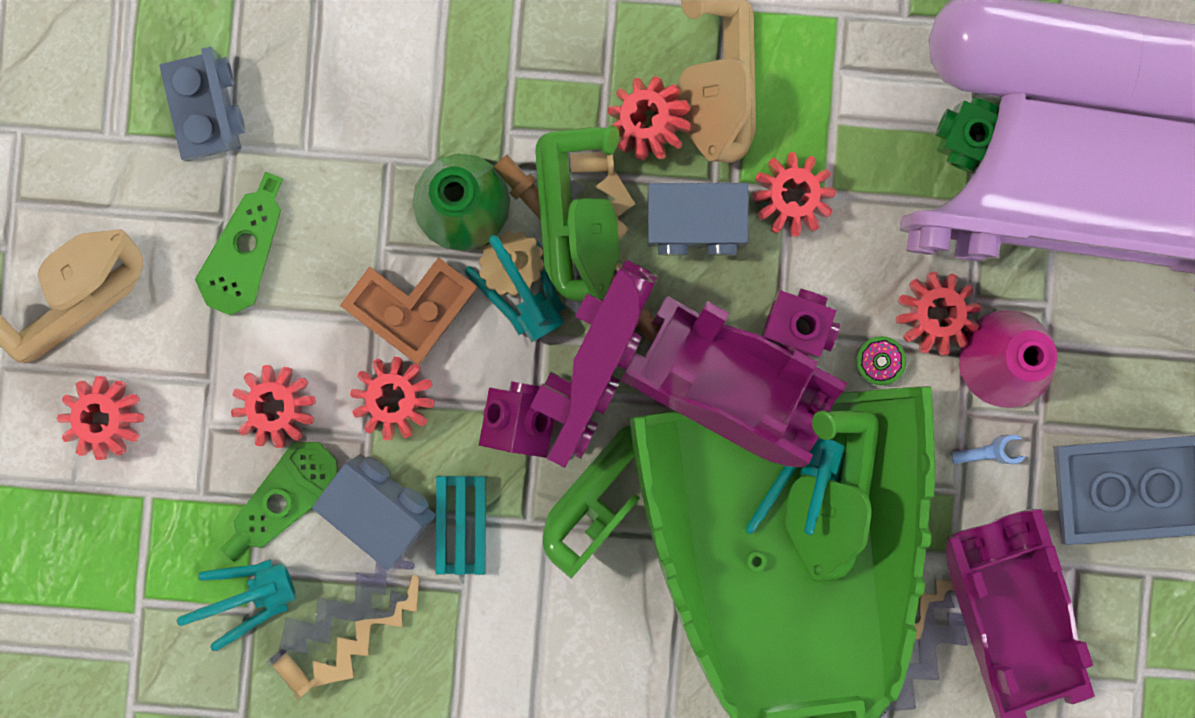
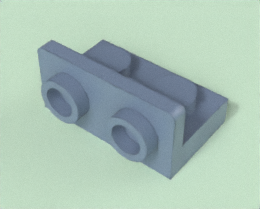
(202, 105)

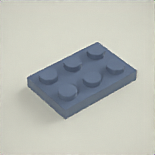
(1126, 489)

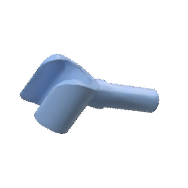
(988, 452)

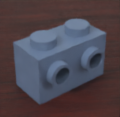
(697, 217)
(374, 510)

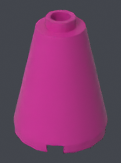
(1008, 359)

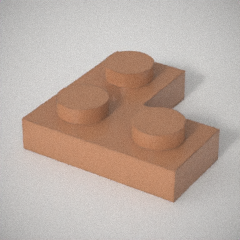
(413, 321)

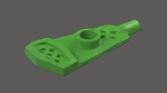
(237, 266)
(292, 483)

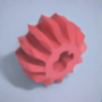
(665, 123)
(794, 177)
(945, 298)
(377, 391)
(265, 421)
(91, 434)

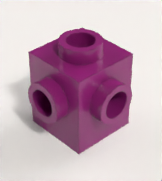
(810, 306)
(512, 424)

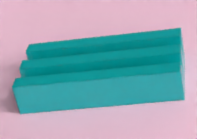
(460, 566)

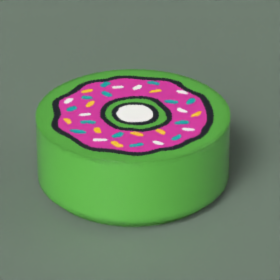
(880, 360)

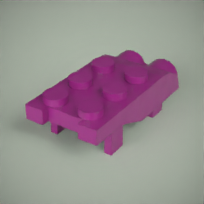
(606, 345)
(734, 382)
(1018, 614)

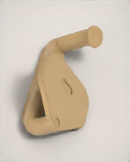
(724, 89)
(76, 289)

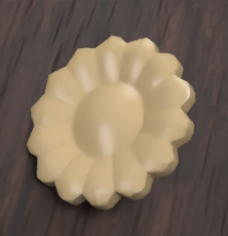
(525, 255)

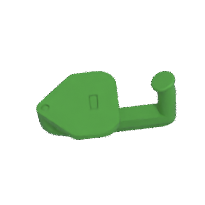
(579, 228)
(584, 499)
(845, 508)

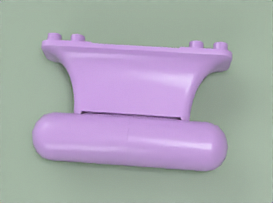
(1085, 137)

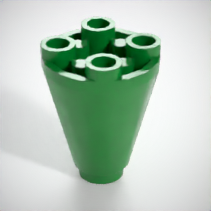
(472, 219)

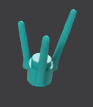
(537, 314)
(824, 465)
(269, 588)

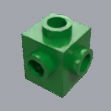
(955, 135)

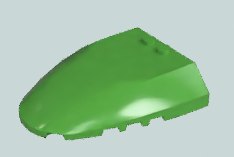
(776, 635)

